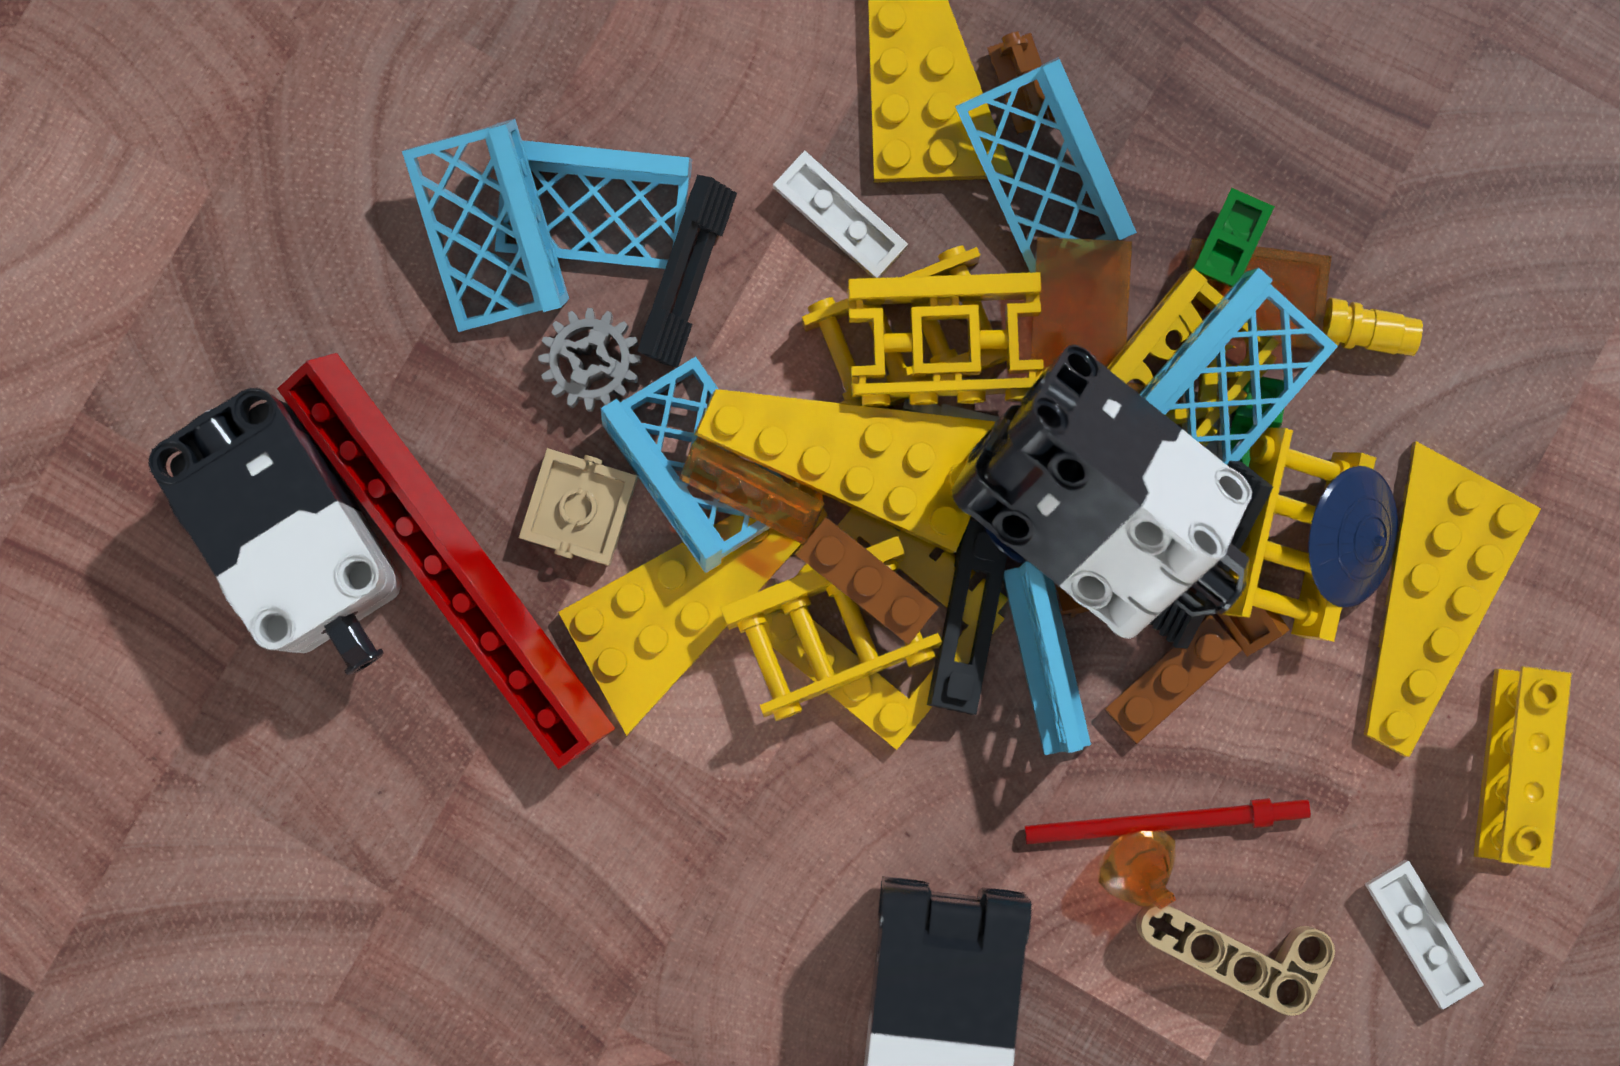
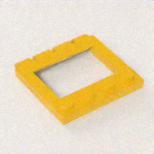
(873, 697)

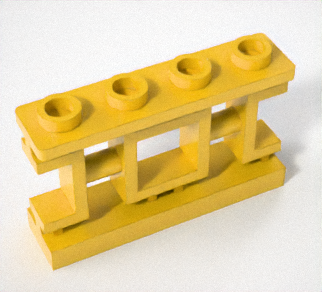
(943, 296)

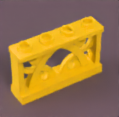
(1179, 315)

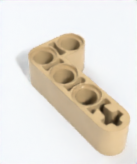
(1228, 951)

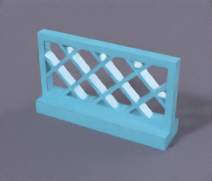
(1080, 143)
(608, 165)
(525, 216)
(1210, 341)
(659, 474)
(1046, 660)

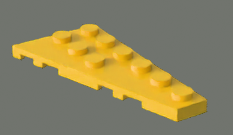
(916, 82)
(866, 457)
(1444, 574)
(666, 614)

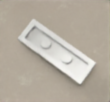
(840, 215)
(1424, 934)

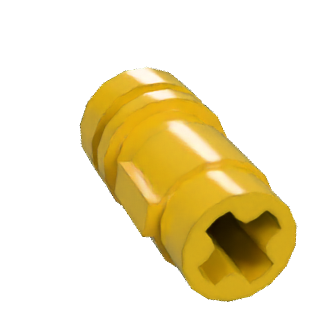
(1371, 328)

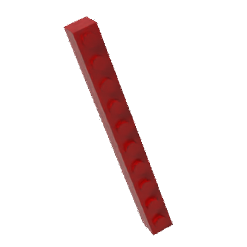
(446, 559)

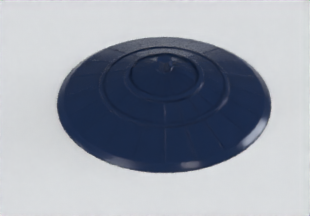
(1353, 536)

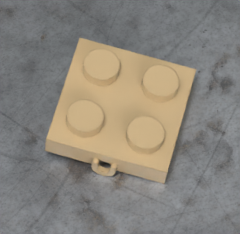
(578, 507)

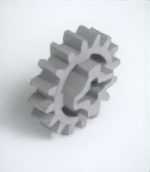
(598, 340)

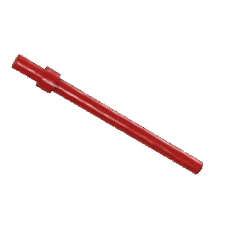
(1259, 814)

